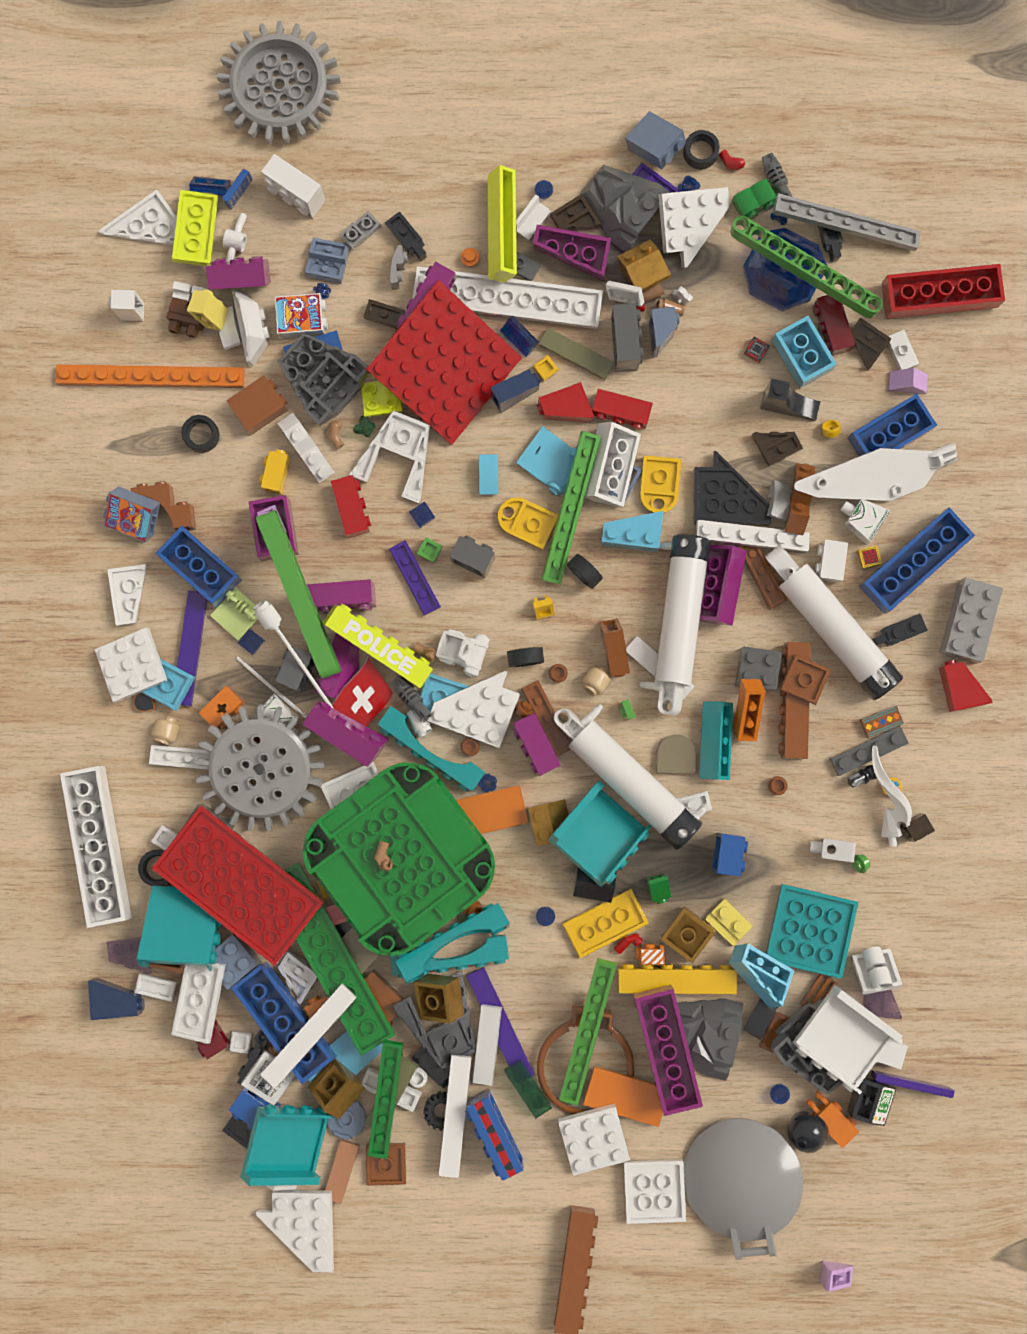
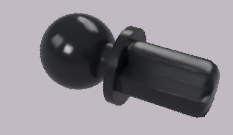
(862, 776)

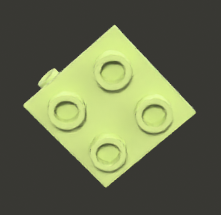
(235, 613)

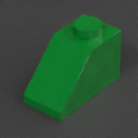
(658, 888)

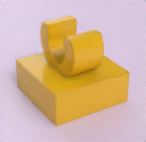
(543, 608)

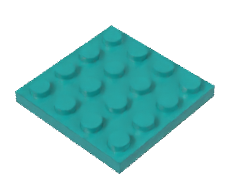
(812, 930)

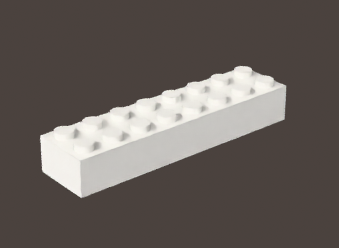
(96, 846)

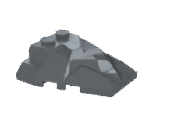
(622, 204)
(322, 376)
(712, 1034)
(788, 1056)

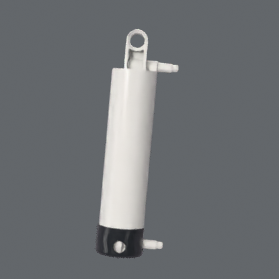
(680, 619)
(835, 625)
(630, 779)

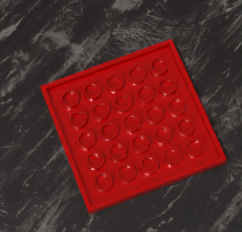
(443, 362)

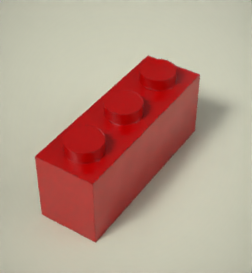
(621, 409)
(351, 506)

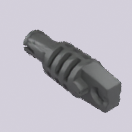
(776, 174)
(411, 697)

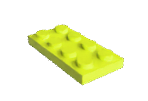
(195, 228)

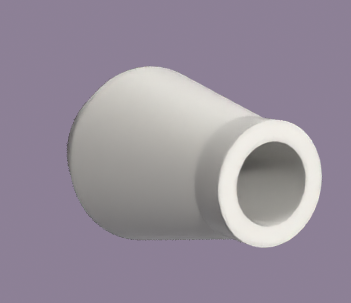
(420, 728)

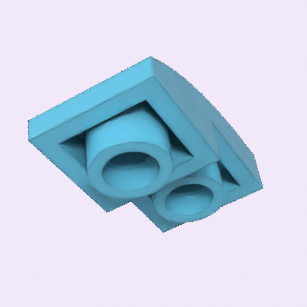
(488, 473)

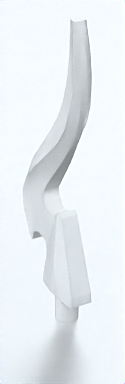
(902, 807)

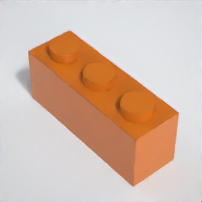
(749, 709)

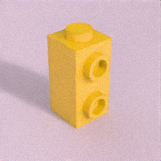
(275, 472)

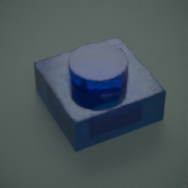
(422, 515)

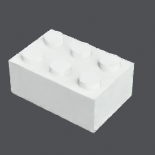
(293, 186)

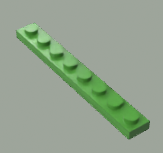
(570, 507)
(587, 1031)

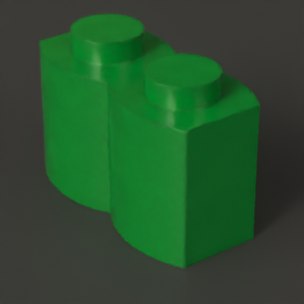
(754, 199)

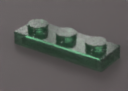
(528, 1088)

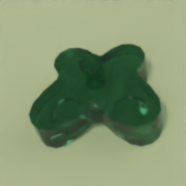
(364, 427)

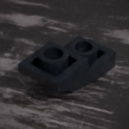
(759, 1019)

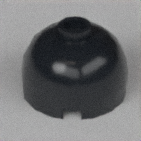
(807, 1132)

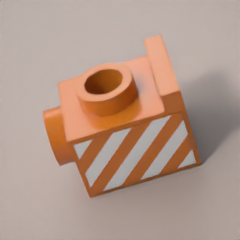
(650, 954)

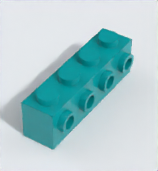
(716, 740)

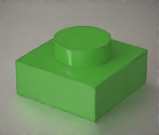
(429, 550)
(626, 710)

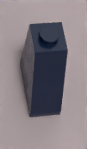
(514, 390)
(113, 1001)

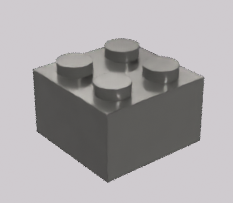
(472, 556)
(759, 664)
(291, 673)

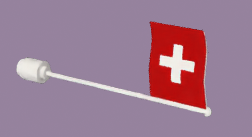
(360, 698)

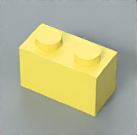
(207, 309)

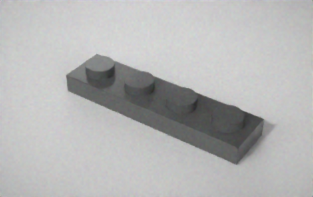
(862, 753)

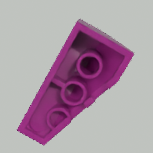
(348, 659)

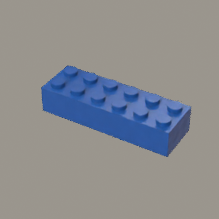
(917, 560)
(280, 1017)

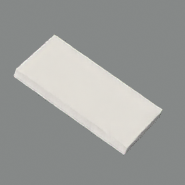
(198, 1002)

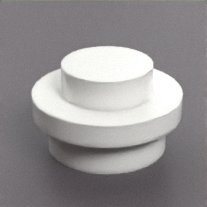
(419, 1078)

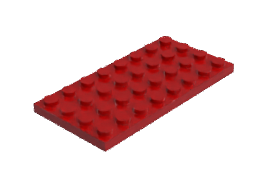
(238, 885)

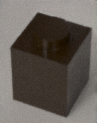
(918, 828)

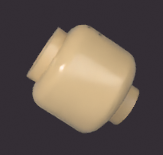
(596, 681)
(165, 731)

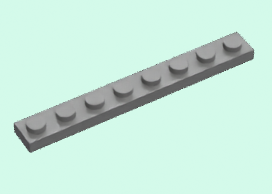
(846, 222)

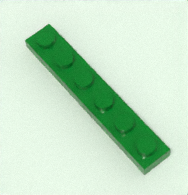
(385, 1099)

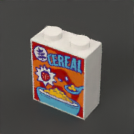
(300, 315)

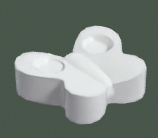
(682, 295)

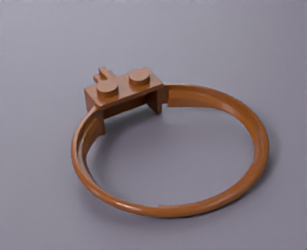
(606, 1023)

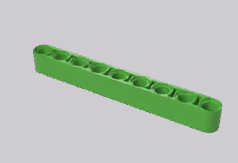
(810, 276)
(298, 594)

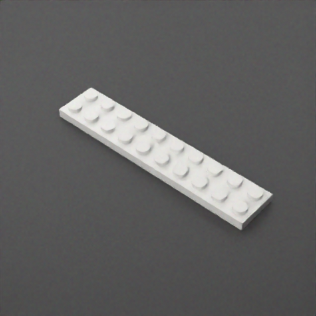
(525, 299)

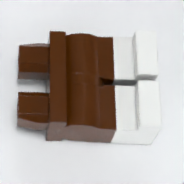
(177, 313)

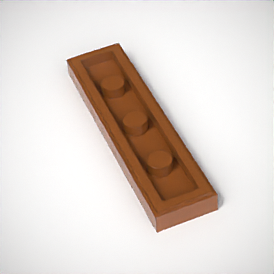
(763, 576)
(545, 714)

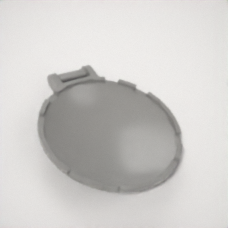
(743, 1182)

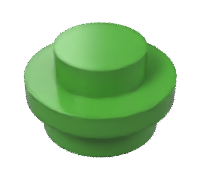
(861, 863)

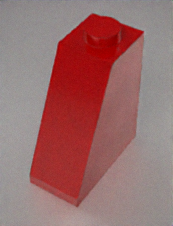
(566, 405)
(962, 687)

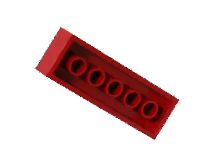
(943, 291)

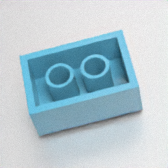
(803, 351)

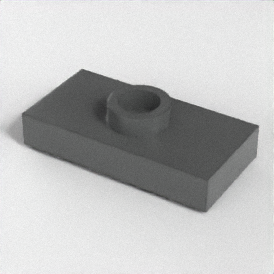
(526, 267)

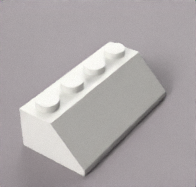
(615, 450)

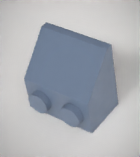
(662, 328)

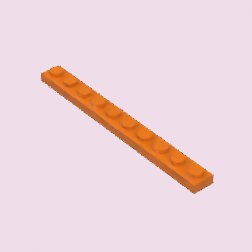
(150, 376)

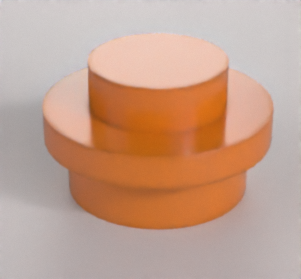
(470, 257)

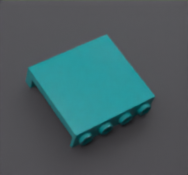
(599, 835)
(177, 931)
(285, 1146)

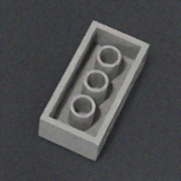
(971, 620)

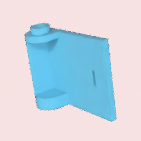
(550, 462)

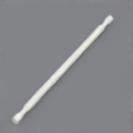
(271, 687)

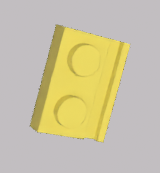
(728, 922)

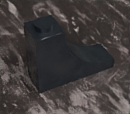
(782, 399)

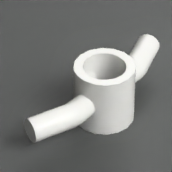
(234, 239)

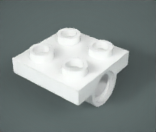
(876, 970)

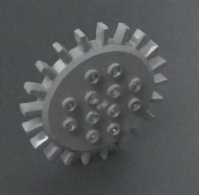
(269, 53)
(273, 736)

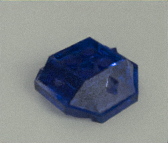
(775, 284)

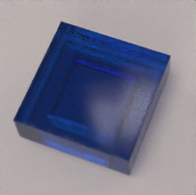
(251, 641)

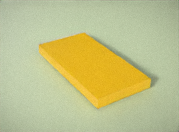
(605, 923)

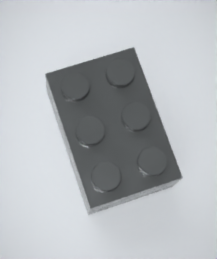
(626, 337)

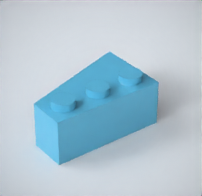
(634, 533)
(762, 973)

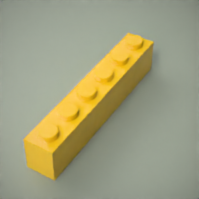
(683, 979)

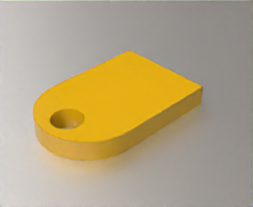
(660, 482)
(529, 522)

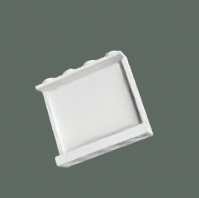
(844, 1038)

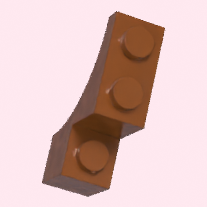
(799, 502)
(181, 514)

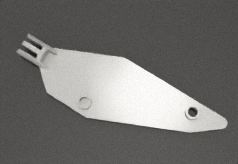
(879, 474)

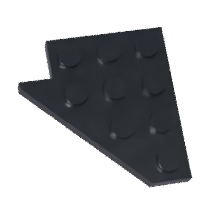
(726, 496)

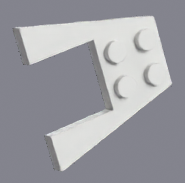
(404, 437)

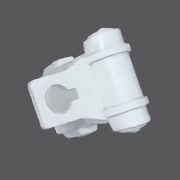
(462, 650)

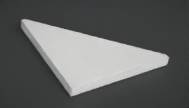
(146, 221)

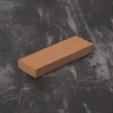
(341, 1169)

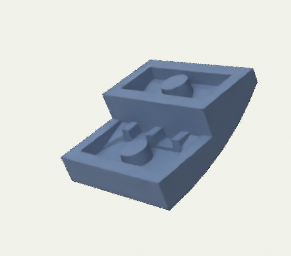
(327, 260)

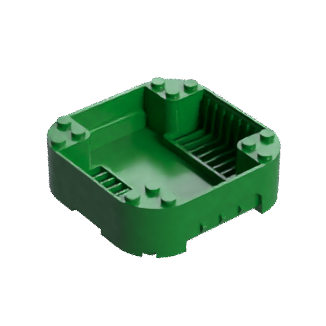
(434, 850)

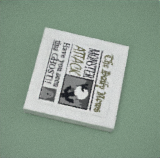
(259, 1086)

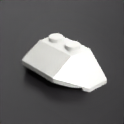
(251, 327)

